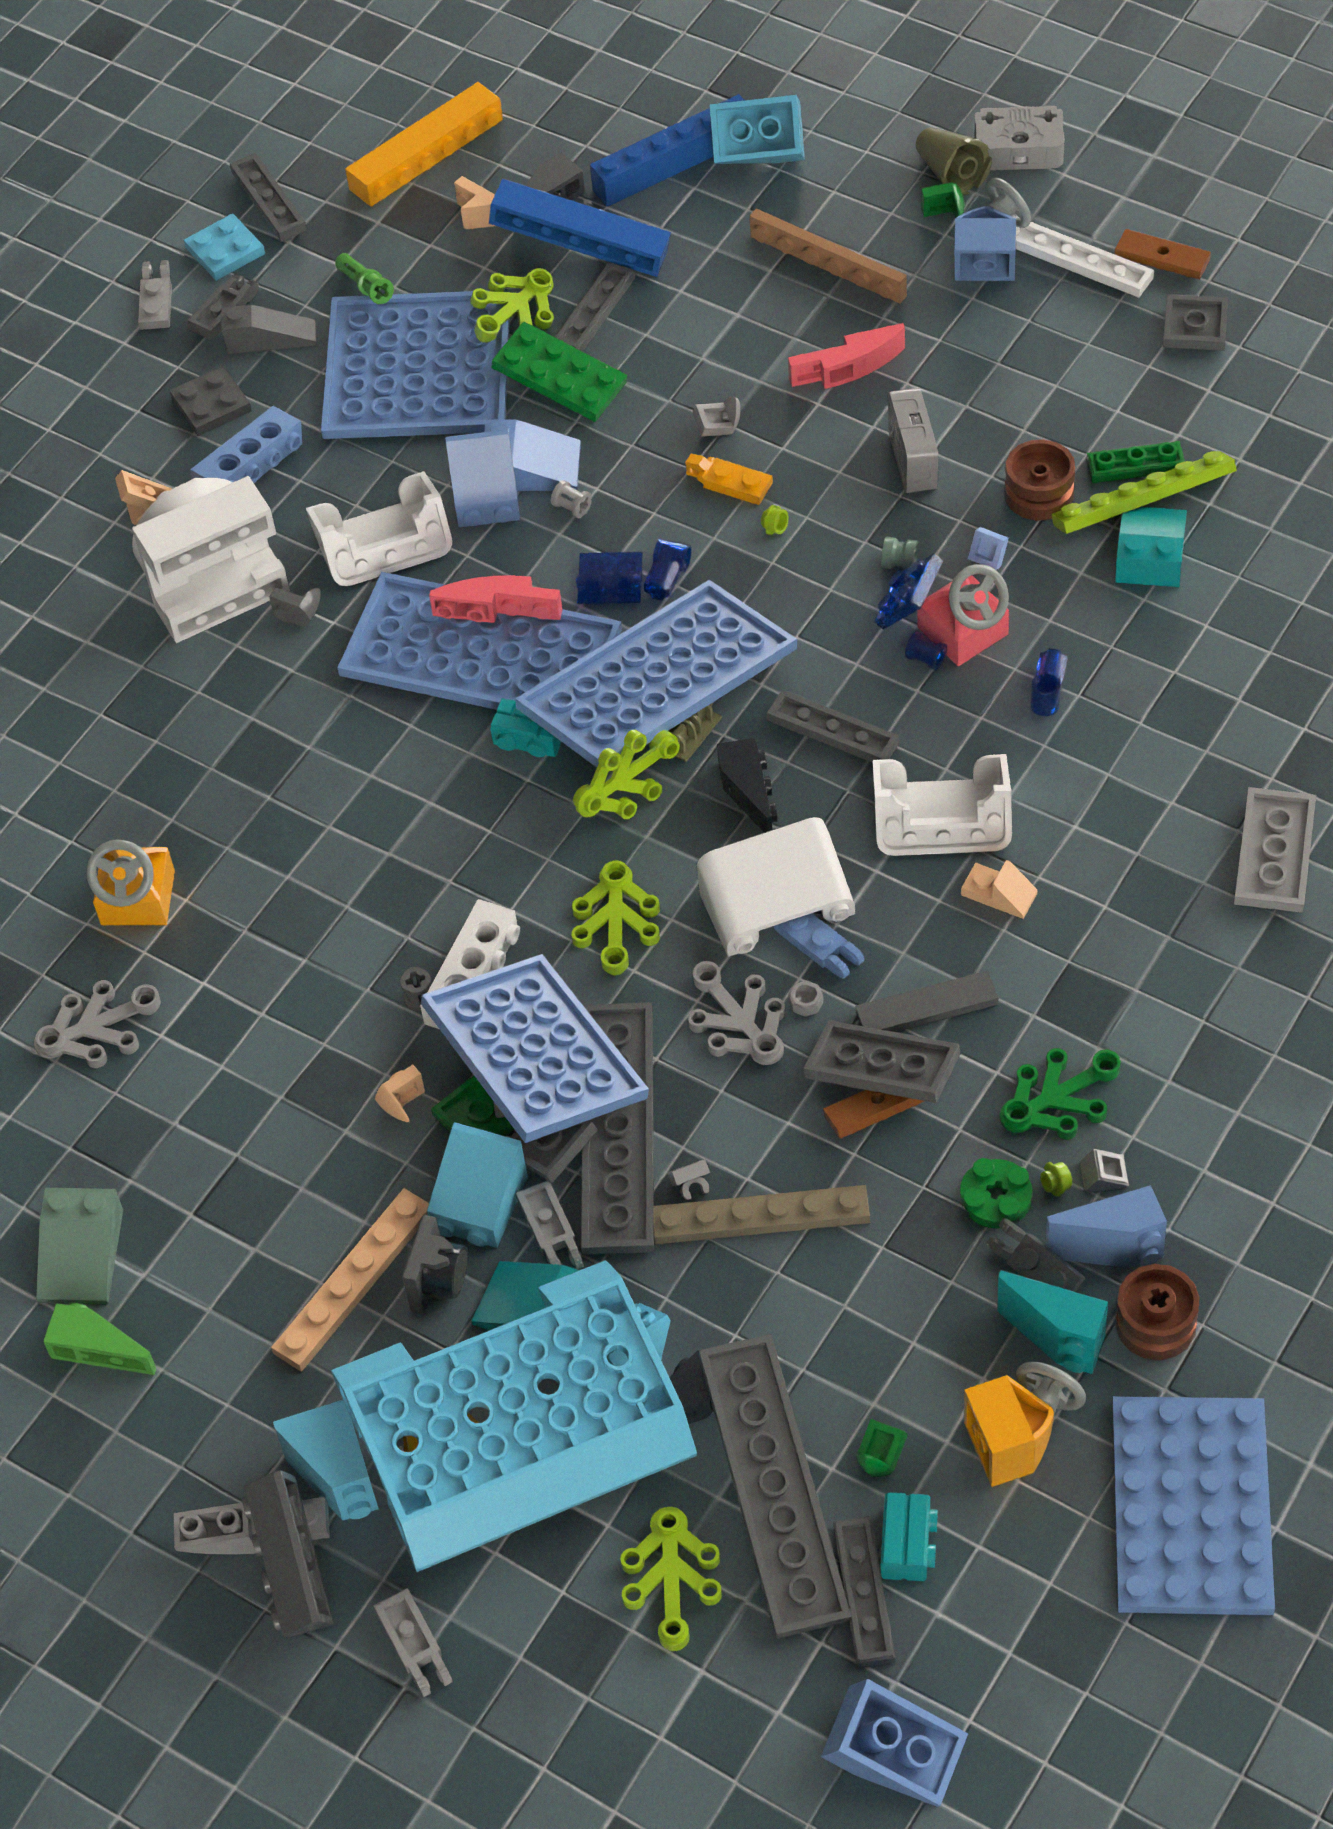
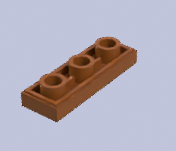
(1163, 254)
(864, 1110)

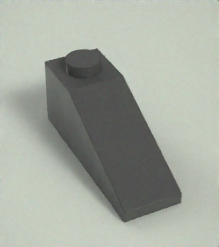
(558, 177)
(263, 329)

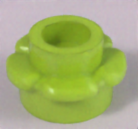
(774, 520)
(1056, 1178)

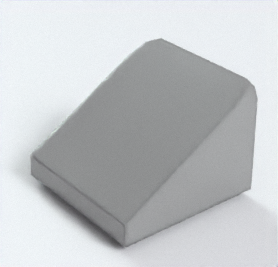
(1103, 1171)

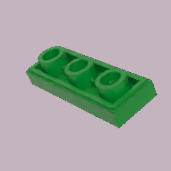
(1133, 461)

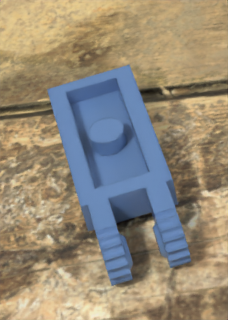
(820, 943)

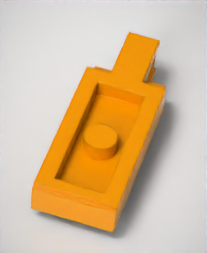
(729, 478)

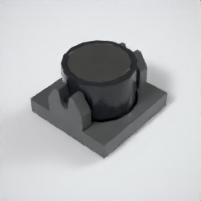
(433, 1267)

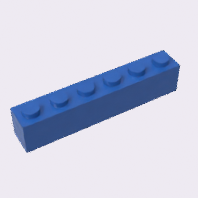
(654, 158)
(579, 227)

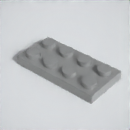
(1275, 850)

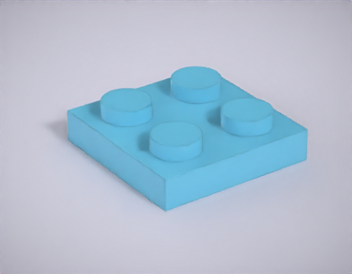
(224, 246)

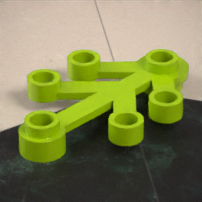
(536, 283)
(594, 797)
(615, 912)
(670, 1569)

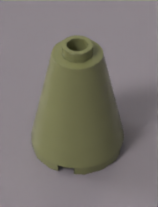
(955, 157)

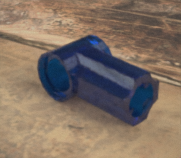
(669, 561)
(1048, 682)

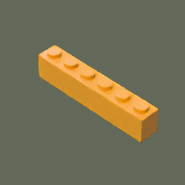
(424, 144)

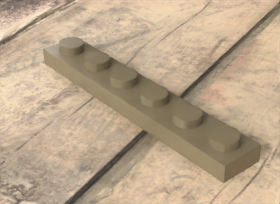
(761, 1214)

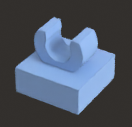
(988, 548)

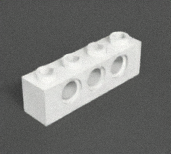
(483, 924)

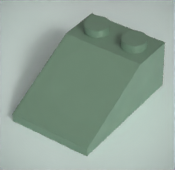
(77, 1245)

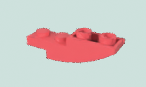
(856, 358)
(485, 597)

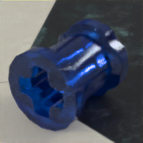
(925, 651)

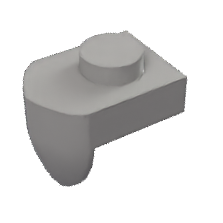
(717, 417)

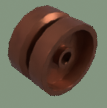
(1039, 479)
(1157, 1312)

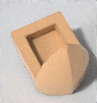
(399, 1091)

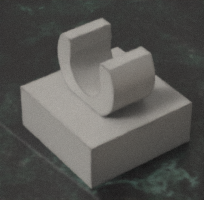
(688, 1175)

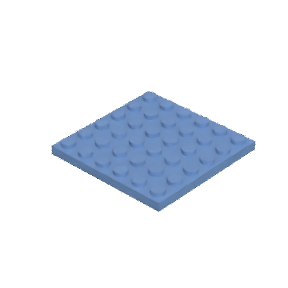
(411, 367)

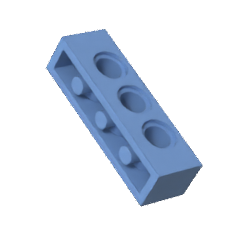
(253, 448)

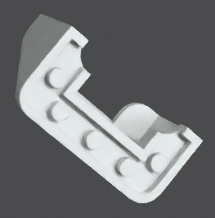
(386, 537)
(943, 814)
(772, 882)

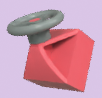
(967, 613)

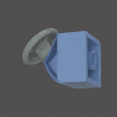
(988, 235)

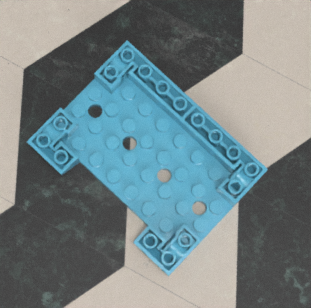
(535, 1448)

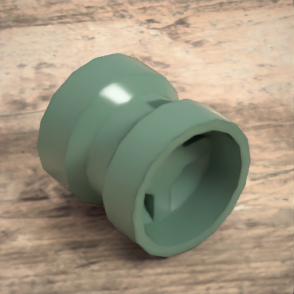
(898, 553)

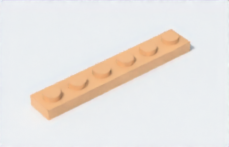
(351, 1280)

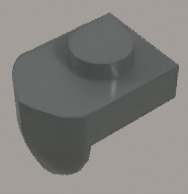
(295, 608)

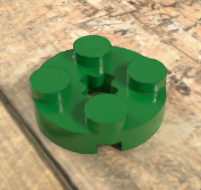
(996, 1174)

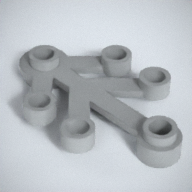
(738, 1019)
(94, 1024)

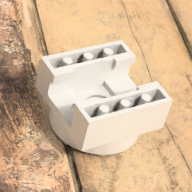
(207, 553)

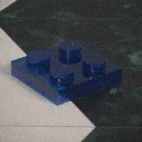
(907, 591)

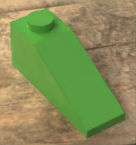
(87, 1338)

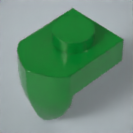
(942, 199)
(880, 1449)

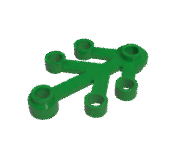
(1057, 1096)

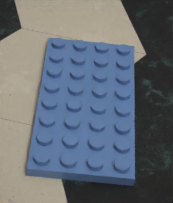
(462, 659)
(657, 672)

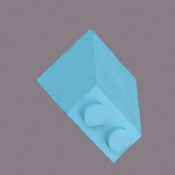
(477, 1185)
(328, 1457)

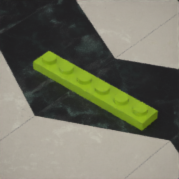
(1134, 495)

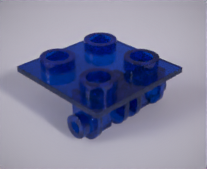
(609, 578)

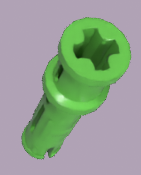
(366, 275)

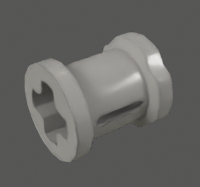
(574, 506)

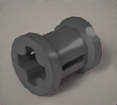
(413, 990)

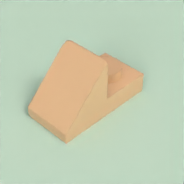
(474, 203)
(138, 493)
(1001, 890)

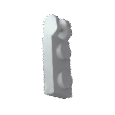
(155, 297)
(548, 1223)
(411, 1638)

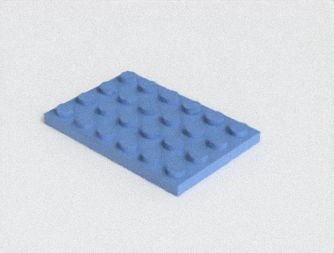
(534, 1048)
(1192, 1506)

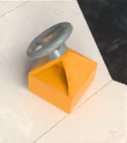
(131, 883)
(1015, 1420)

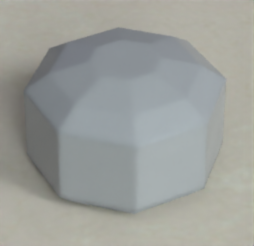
(805, 998)

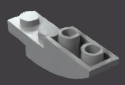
(230, 1532)

